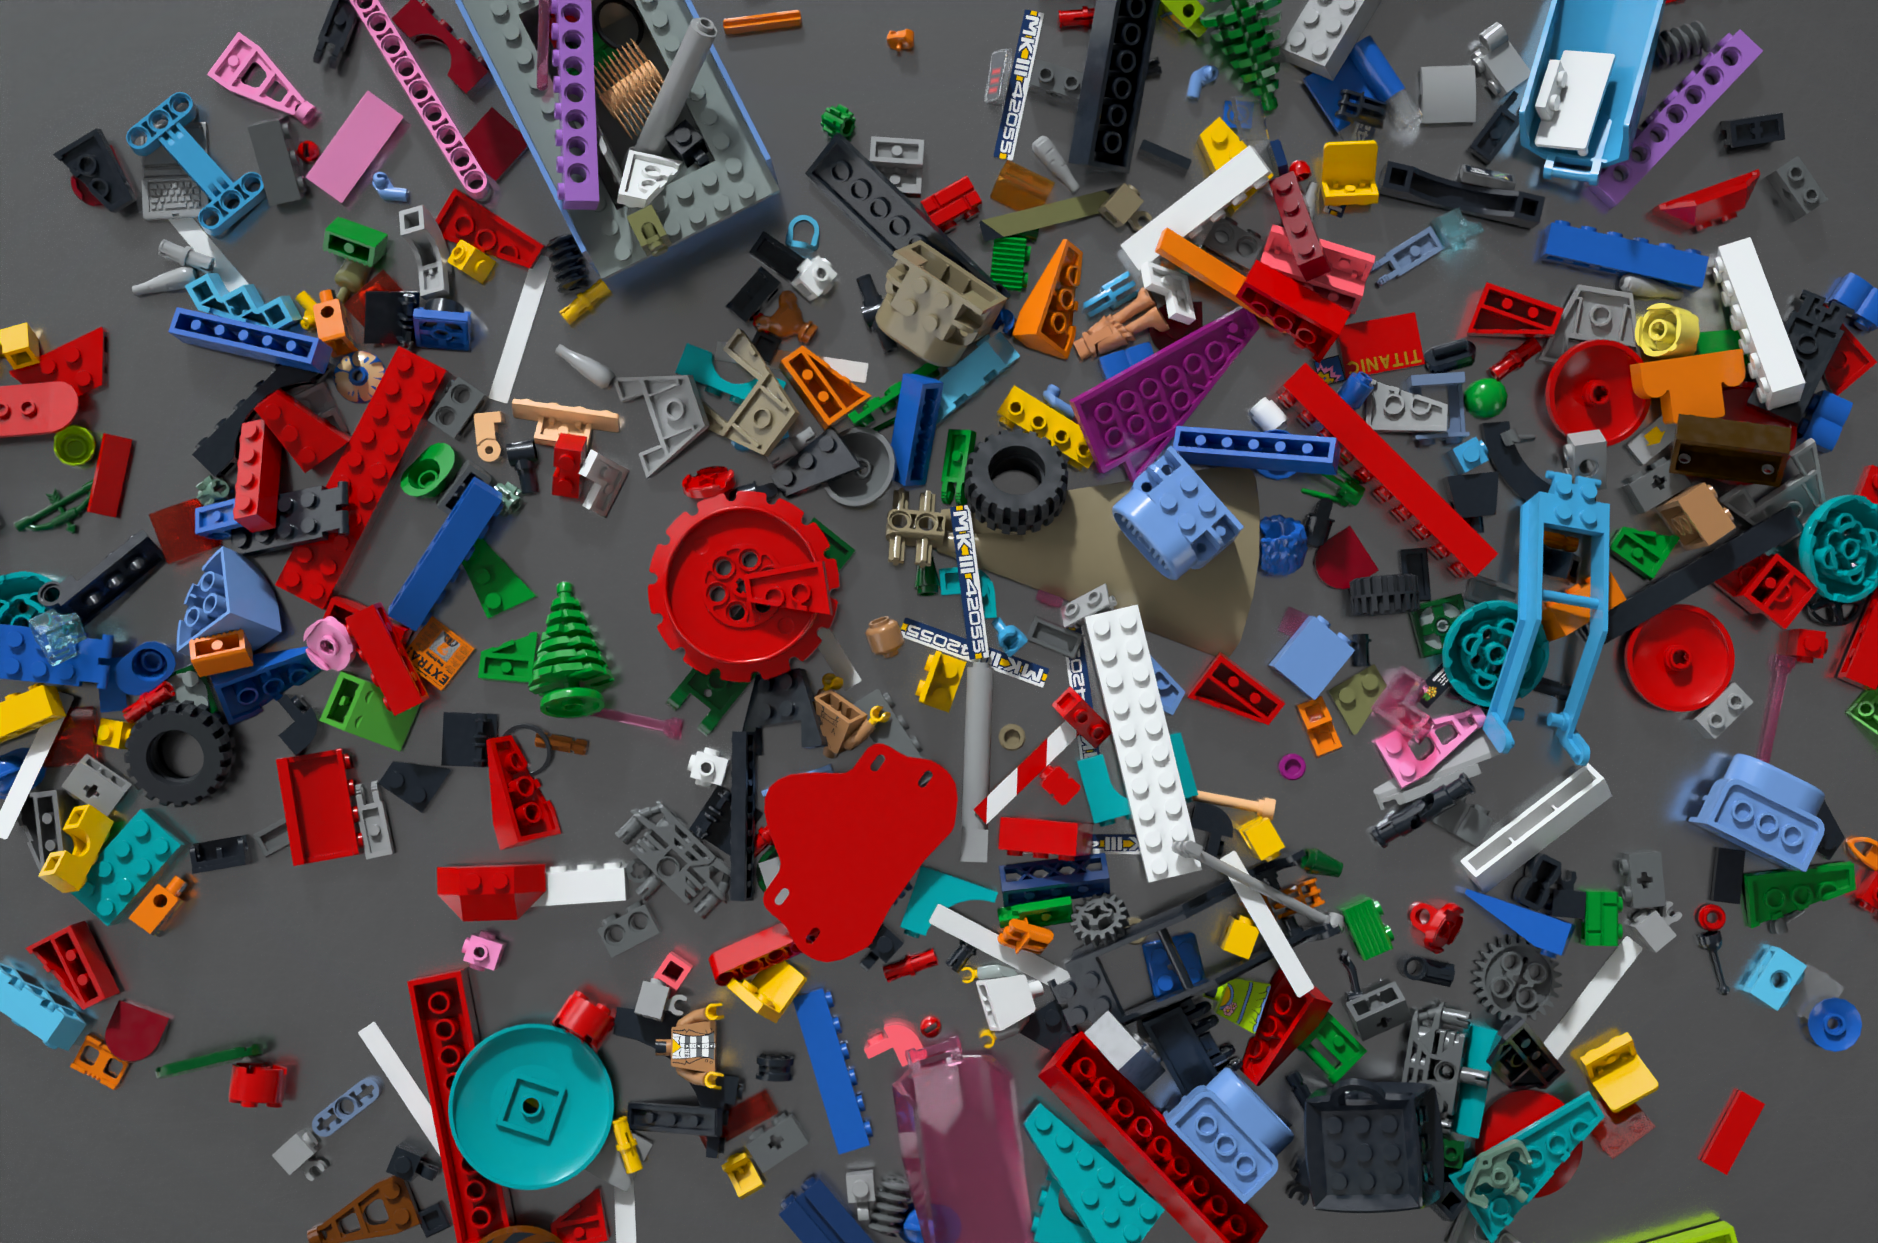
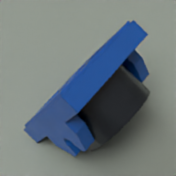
(442, 325)

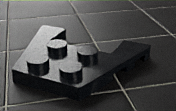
(782, 702)

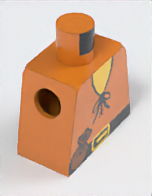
(334, 324)
(151, 914)

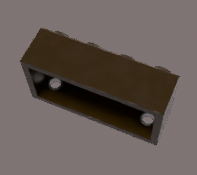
(1730, 450)

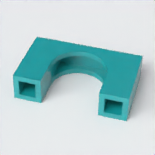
(1106, 803)
(1052, 1223)

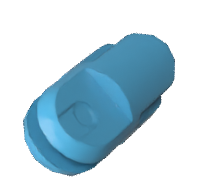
(1110, 296)

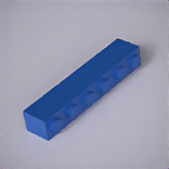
(1621, 256)
(250, 340)
(1257, 450)
(445, 554)
(832, 1071)

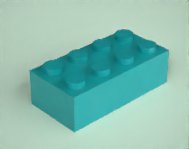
(130, 866)

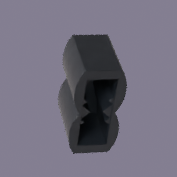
(1539, 876)

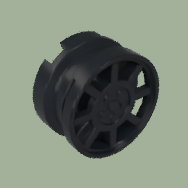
(774, 1068)

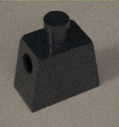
(1473, 496)

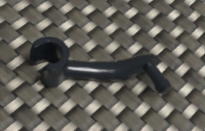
(1350, 967)

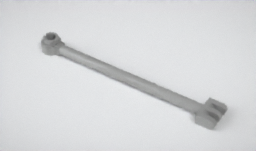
(1190, 849)

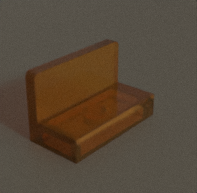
(1021, 187)

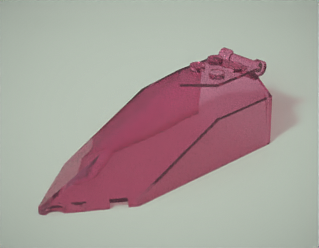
(962, 1147)

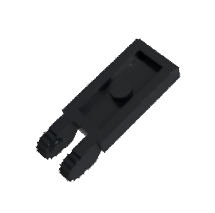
(336, 31)
(1496, 131)

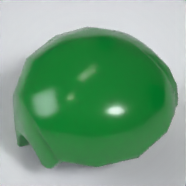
(1485, 398)

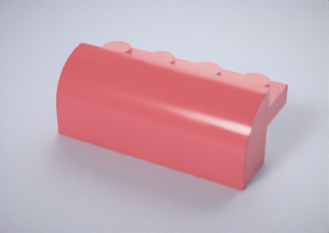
(1341, 286)

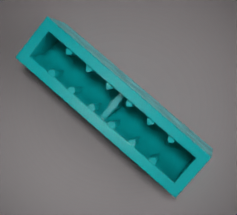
(1473, 1098)

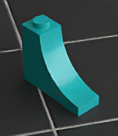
(936, 888)

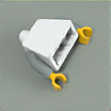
(1005, 1000)

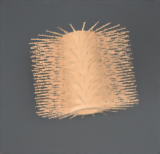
(631, 88)

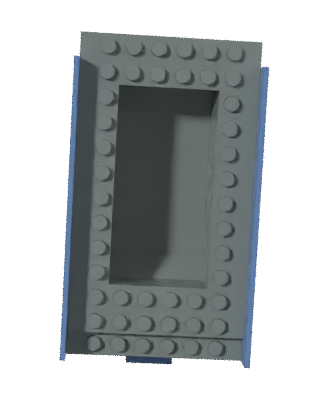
(697, 197)

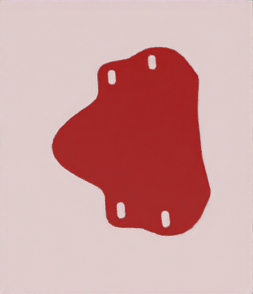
(853, 846)

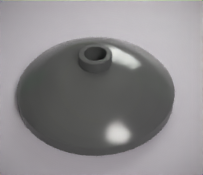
(871, 451)

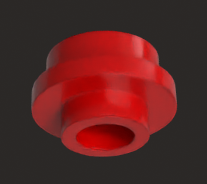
(1719, 921)

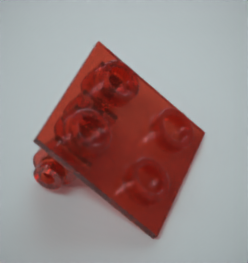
(1621, 1128)

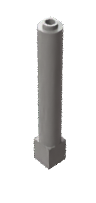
(675, 88)
(976, 761)

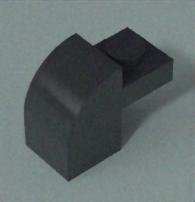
(1560, 565)
(305, 730)
(1216, 822)
(1451, 1200)

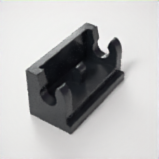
(1754, 130)
(754, 296)
(220, 854)

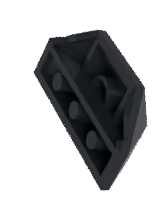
(1522, 1057)

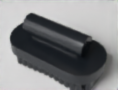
(1450, 356)

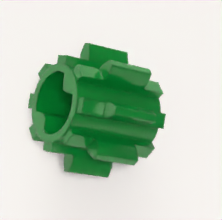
(838, 120)

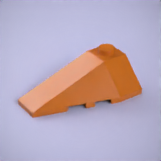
(1048, 312)

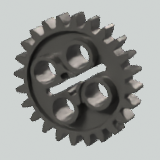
(1494, 969)

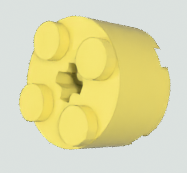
(1667, 332)

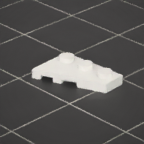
(645, 178)

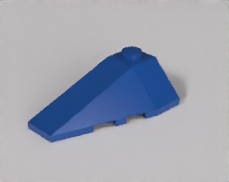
(250, 688)
(1537, 928)

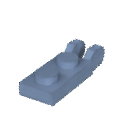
(1409, 254)

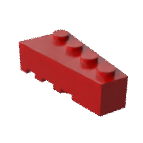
(1293, 309)

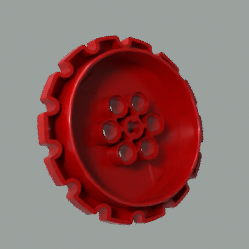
(689, 575)

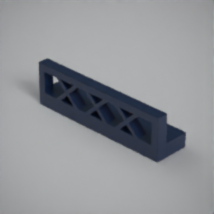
(1079, 884)

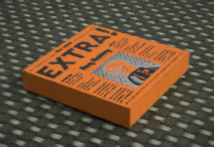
(438, 653)

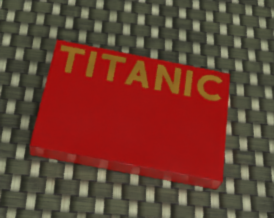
(1381, 345)

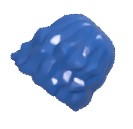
(1282, 545)

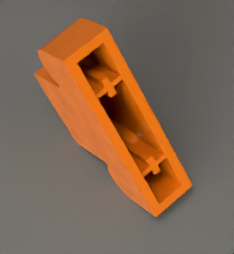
(1689, 383)

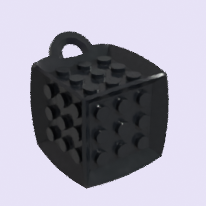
(1374, 1146)

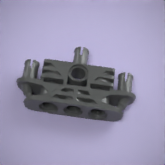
(688, 847)
(1451, 1050)

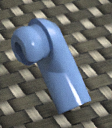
(1200, 78)
(386, 190)
(1051, 397)

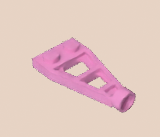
(237, 60)
(1403, 763)

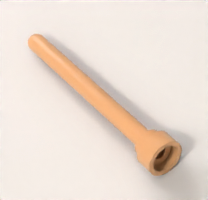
(1263, 808)

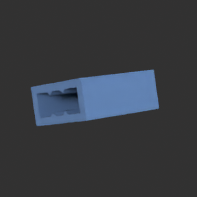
(1312, 656)

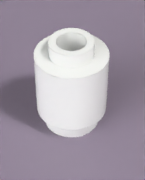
(1269, 415)

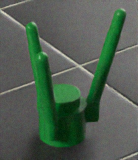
(1349, 490)

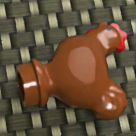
(786, 320)

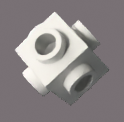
(814, 277)
(718, 764)

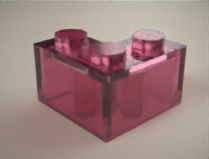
(1398, 706)

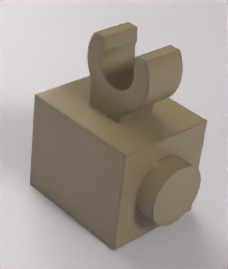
(1122, 207)

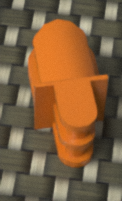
(1314, 892)
(1025, 936)

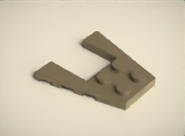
(765, 411)

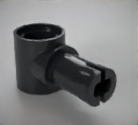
(523, 457)

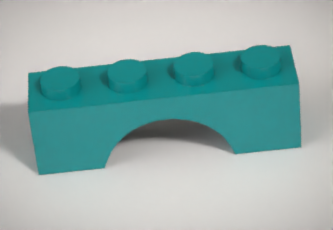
(701, 365)

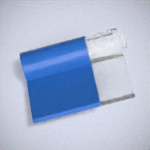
(1370, 72)

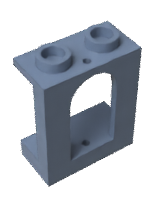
(1453, 382)

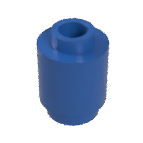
(1356, 389)

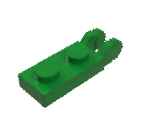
(958, 448)

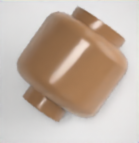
(884, 637)

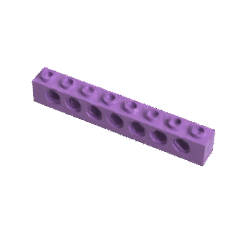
(1742, 53)
(573, 194)

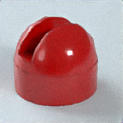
(313, 150)
(1301, 170)
(927, 1022)

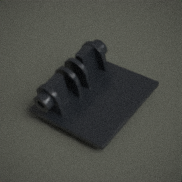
(390, 317)
(466, 738)
(715, 820)

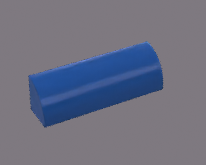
(915, 427)

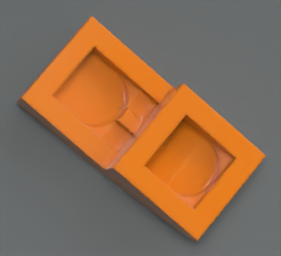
(1319, 727)

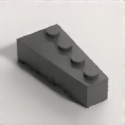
(893, 731)

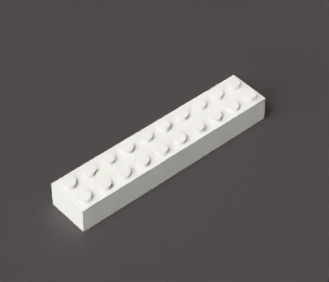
(1141, 741)

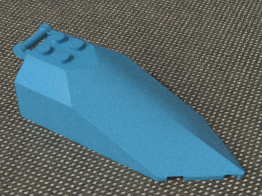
(1597, 26)

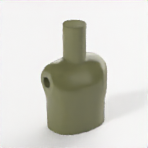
(351, 278)

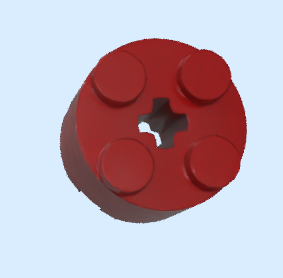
(585, 1020)
(257, 1084)

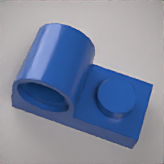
(216, 520)

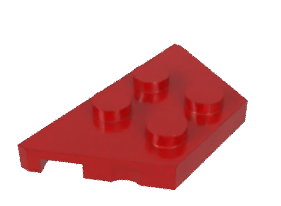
(75, 363)

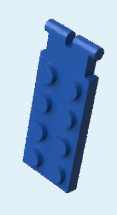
(25, 660)

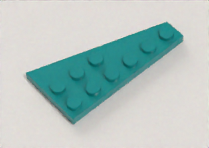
(1548, 1144)
(1097, 1191)

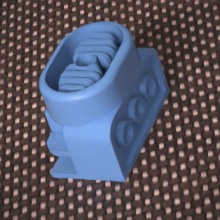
(1175, 517)
(1765, 812)
(1231, 1132)

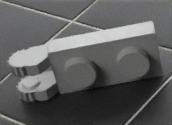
(374, 822)

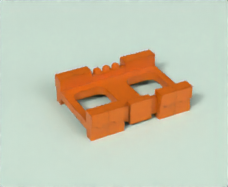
(97, 1070)

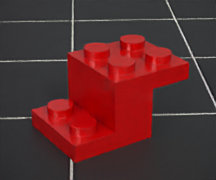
(1770, 588)

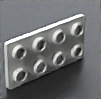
(1572, 99)

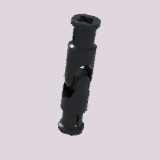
(1419, 812)

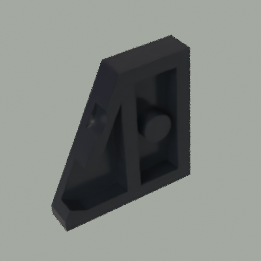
(415, 782)
(1048, 1027)

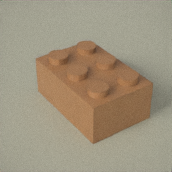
(1696, 516)

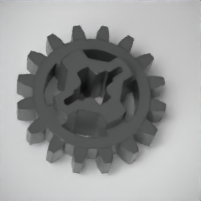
(1100, 920)

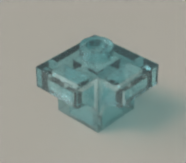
(1455, 230)
(57, 635)

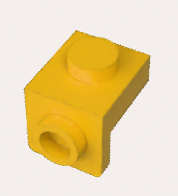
(471, 261)
(113, 733)
(743, 1174)

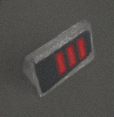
(998, 77)

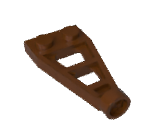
(397, 1202)

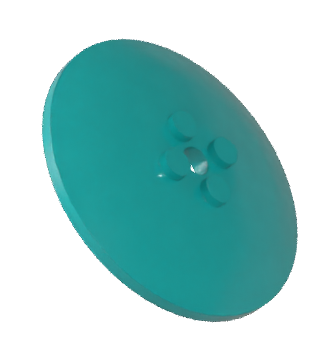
(541, 1146)

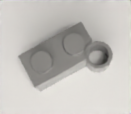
(1499, 61)

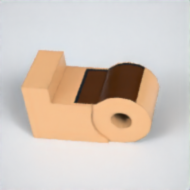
(487, 435)

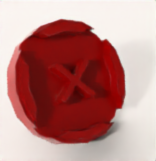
(709, 482)
(1442, 926)

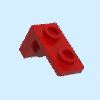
(1082, 717)

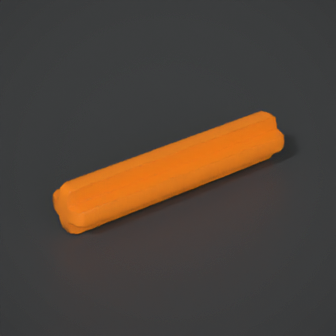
(762, 22)

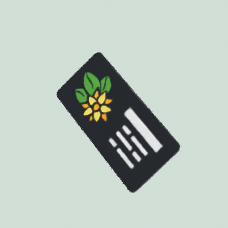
(1437, 685)

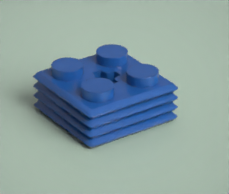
(1165, 980)

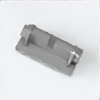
(1093, 602)

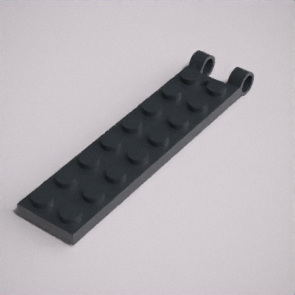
(882, 207)

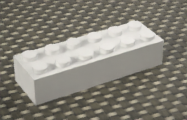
(1758, 324)

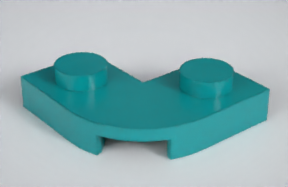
(950, 586)

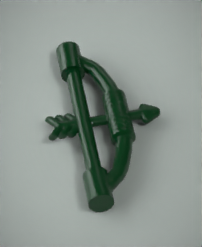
(57, 503)

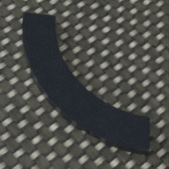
(1510, 464)

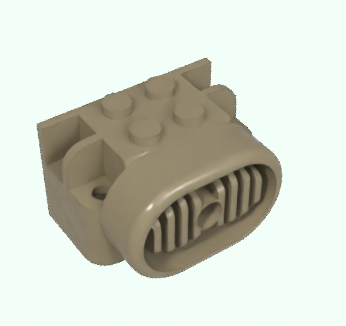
(935, 305)

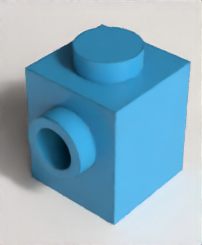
(1468, 455)

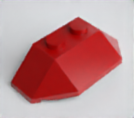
(1709, 204)
(491, 890)

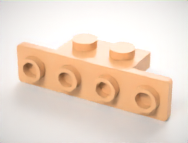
(563, 419)

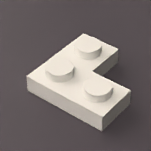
(1174, 288)
(607, 481)

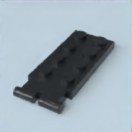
(1814, 338)
(301, 519)

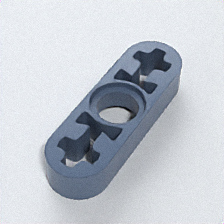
(326, 1113)

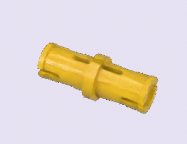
(585, 301)
(626, 1145)

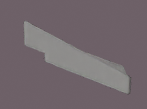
(1462, 759)

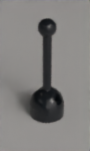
(1712, 942)

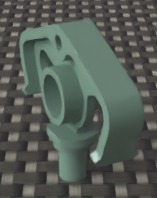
(1492, 1168)

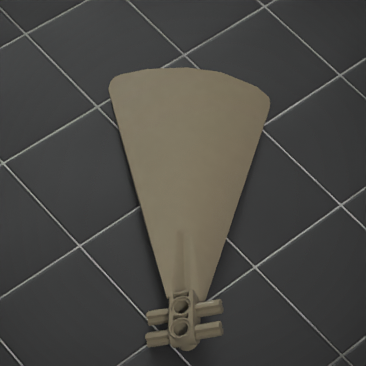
(1089, 549)

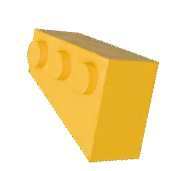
(1218, 147)

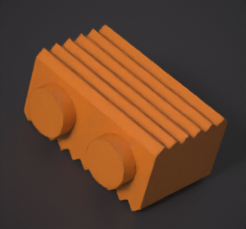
(221, 653)

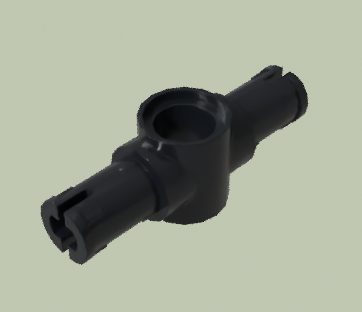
(871, 304)

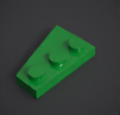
(495, 581)

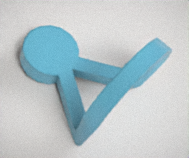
(803, 245)

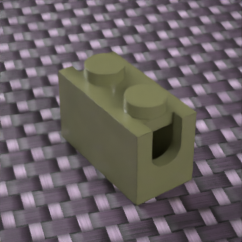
(646, 226)

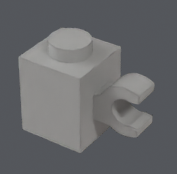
(1654, 928)
(655, 1000)
(297, 1154)
(861, 1190)

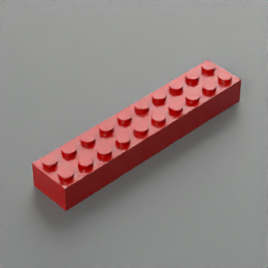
(372, 469)
(1387, 474)
(445, 1037)
(1147, 1145)

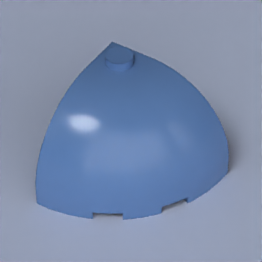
(229, 598)

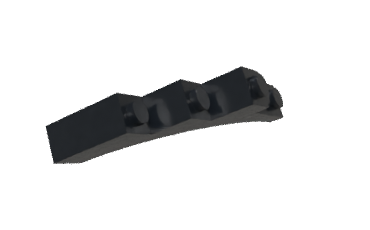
(647, 1031)

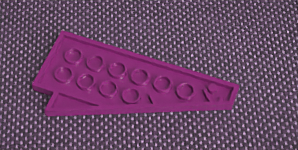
(1138, 409)

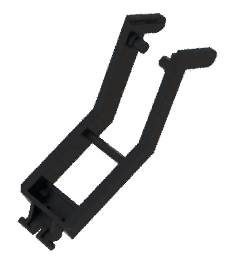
(1091, 992)

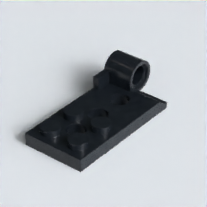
(106, 581)

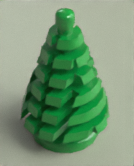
(1245, 23)
(568, 663)

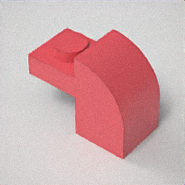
(673, 972)
(899, 1036)

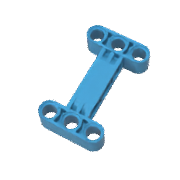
(196, 163)

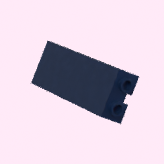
(822, 1216)

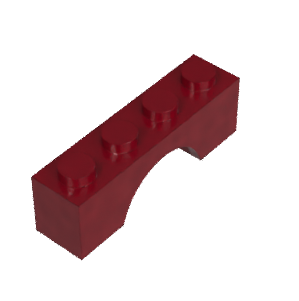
(420, 25)
(1299, 226)

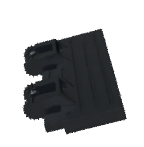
(1186, 1055)

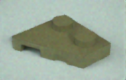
(1357, 696)

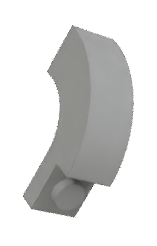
(429, 248)

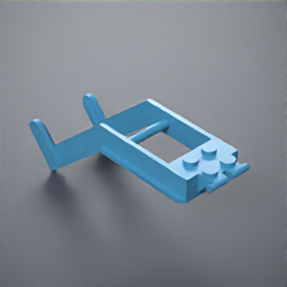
(1573, 510)

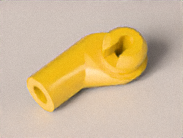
(307, 303)

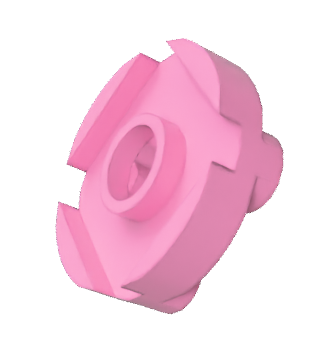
(317, 640)

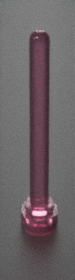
(543, 44)
(1783, 666)
(670, 727)

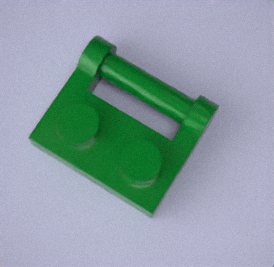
(1338, 1042)

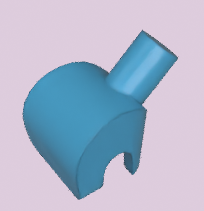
(1009, 637)

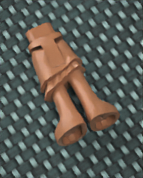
(1111, 334)

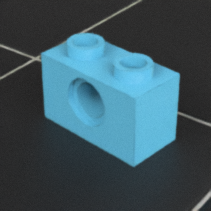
(1761, 985)

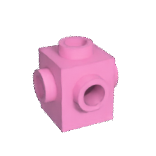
(493, 951)

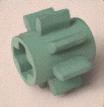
(213, 491)
(510, 498)

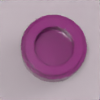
(1292, 766)

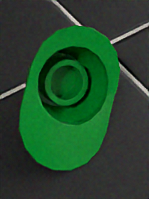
(429, 472)

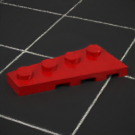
(477, 225)

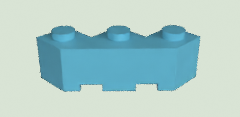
(242, 303)
(975, 372)
(37, 1011)

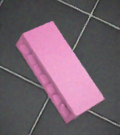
(354, 147)

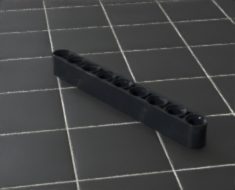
(1700, 572)

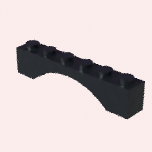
(1495, 204)
(222, 448)

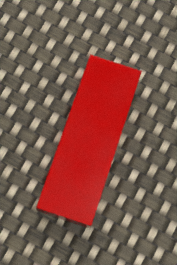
(109, 475)
(1732, 1132)

